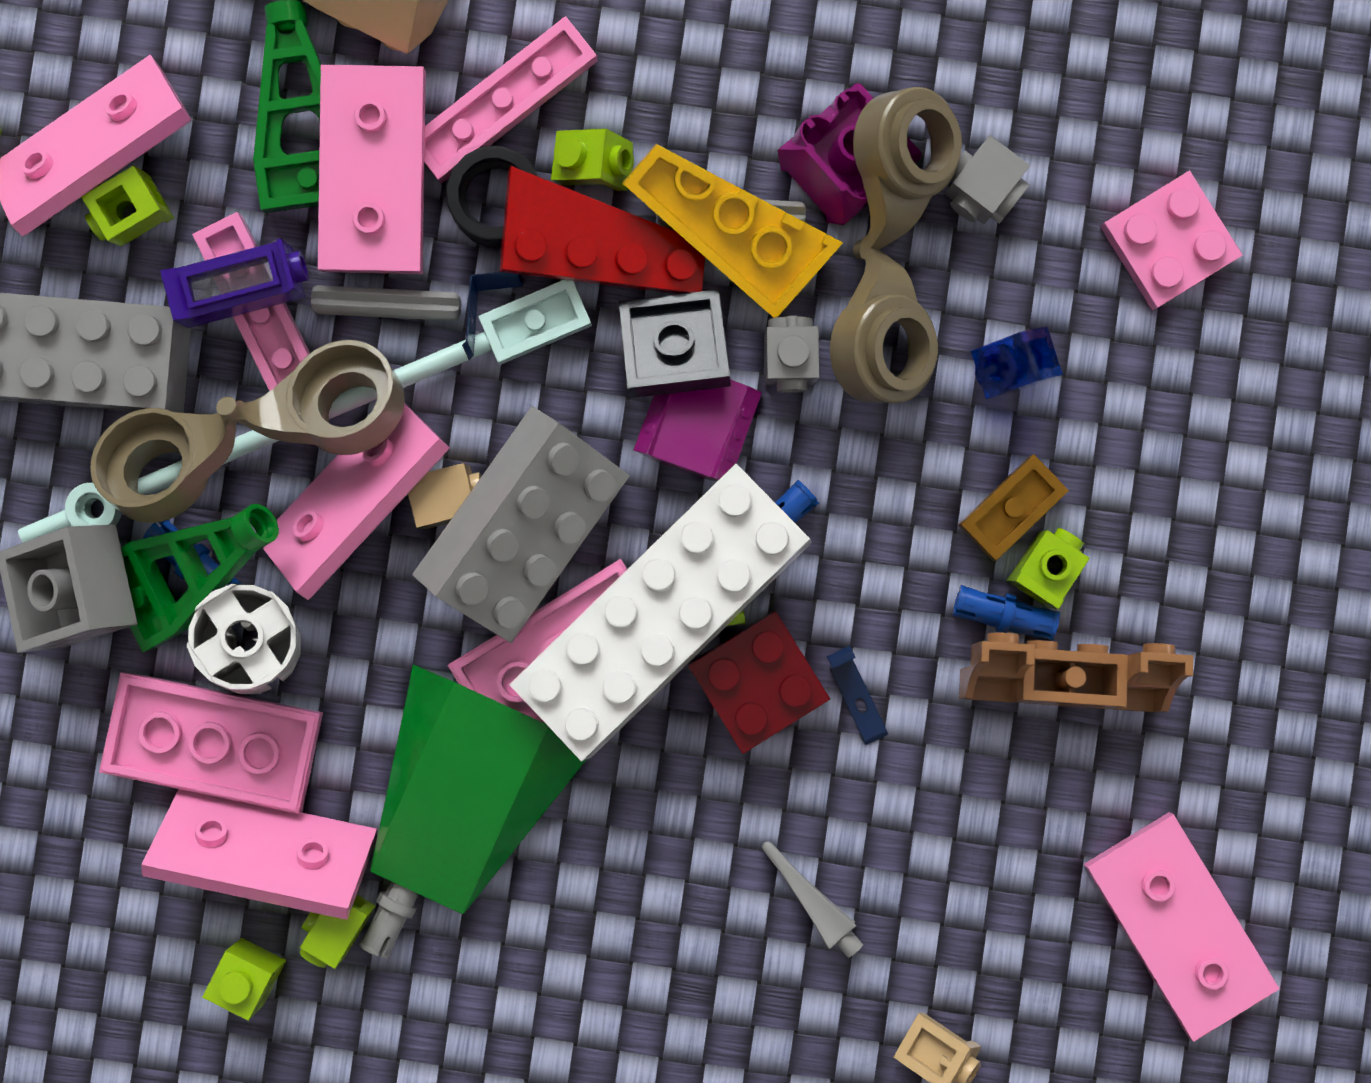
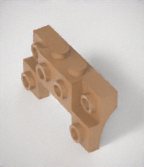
(1081, 678)

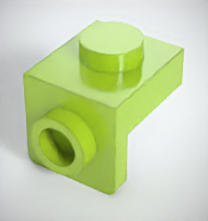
(592, 158)

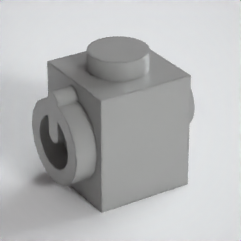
(987, 182)
(791, 353)

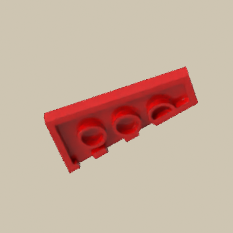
(581, 239)

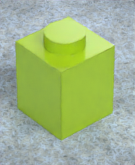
(244, 979)

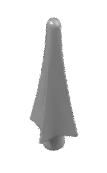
(828, 919)

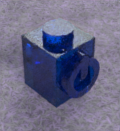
(1016, 362)

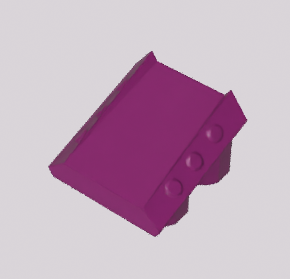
(824, 160)
(699, 429)

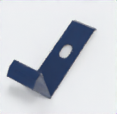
(483, 282)
(853, 687)

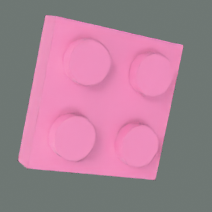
(1171, 240)

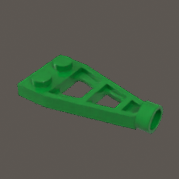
(284, 179)
(234, 544)

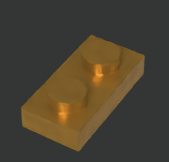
(1013, 507)

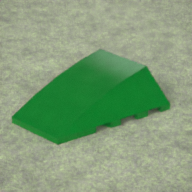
(463, 789)

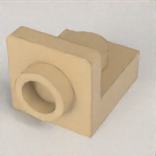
(938, 1053)

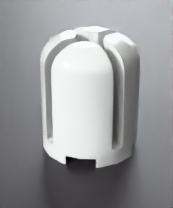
(232, 666)

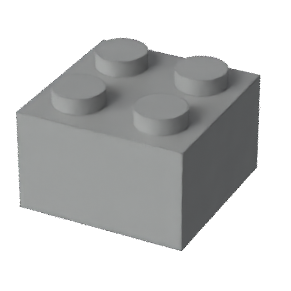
(66, 587)

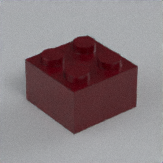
(758, 681)

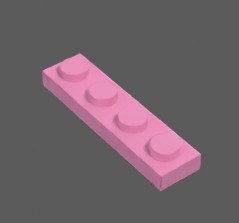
(506, 97)
(268, 331)

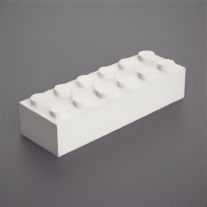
(660, 613)

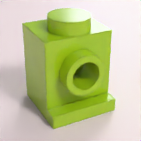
(110, 199)
(1032, 573)
(332, 937)

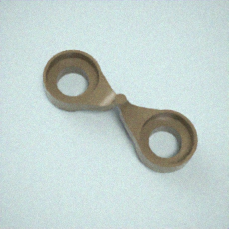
(896, 200)
(289, 413)

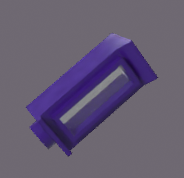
(235, 283)

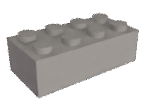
(91, 354)
(520, 525)

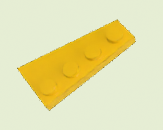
(740, 234)

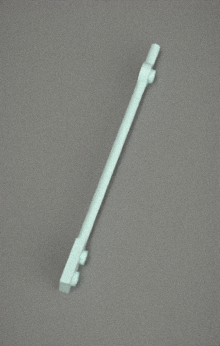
(509, 332)

